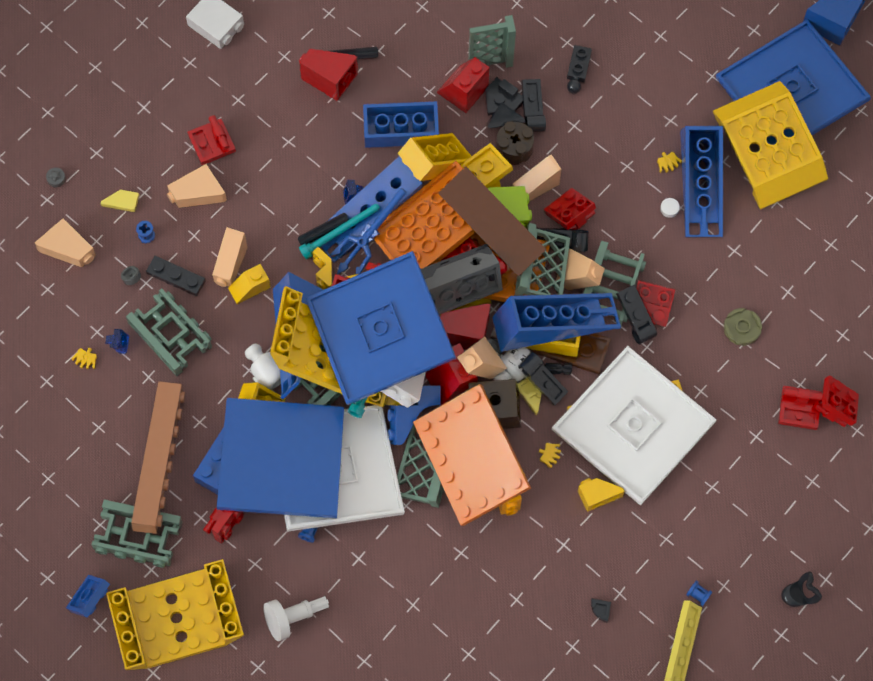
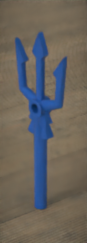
(367, 236)

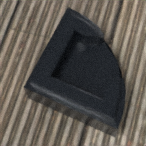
(601, 609)

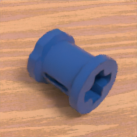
(141, 228)
(308, 534)
(699, 593)

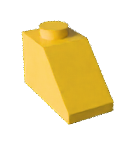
(249, 284)
(256, 391)
(598, 493)

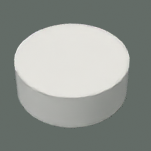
(669, 207)

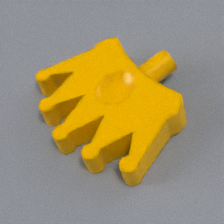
(668, 161)
(85, 357)
(549, 454)

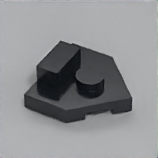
(504, 92)

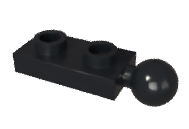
(578, 68)

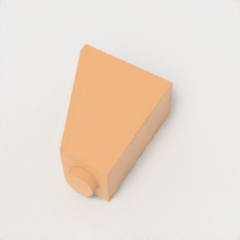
(540, 178)
(196, 189)
(66, 244)
(229, 257)
(581, 272)
(482, 360)

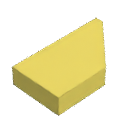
(122, 200)
(530, 394)

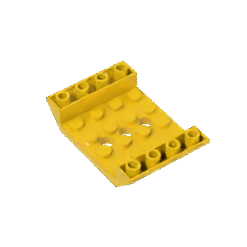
(779, 168)
(298, 341)
(145, 622)

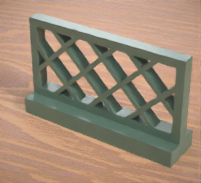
(505, 43)
(524, 280)
(435, 490)

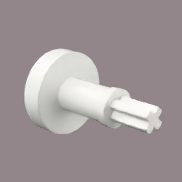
(279, 618)

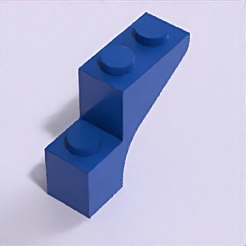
(402, 418)

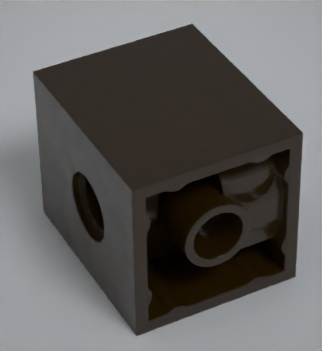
(504, 399)

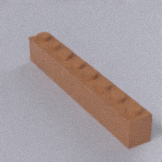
(157, 458)

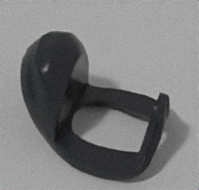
(794, 595)

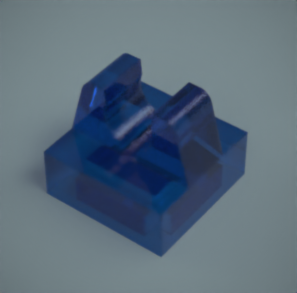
(351, 190)
(118, 341)

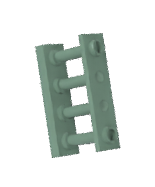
(605, 254)

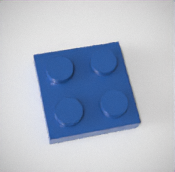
(88, 595)

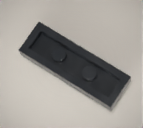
(175, 275)

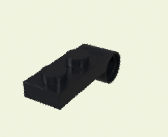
(533, 105)
(578, 238)
(637, 315)
(542, 379)

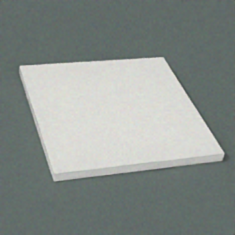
(634, 425)
(367, 474)

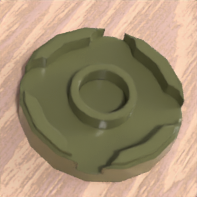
(742, 326)

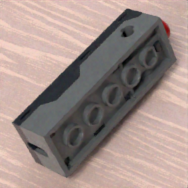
(464, 278)

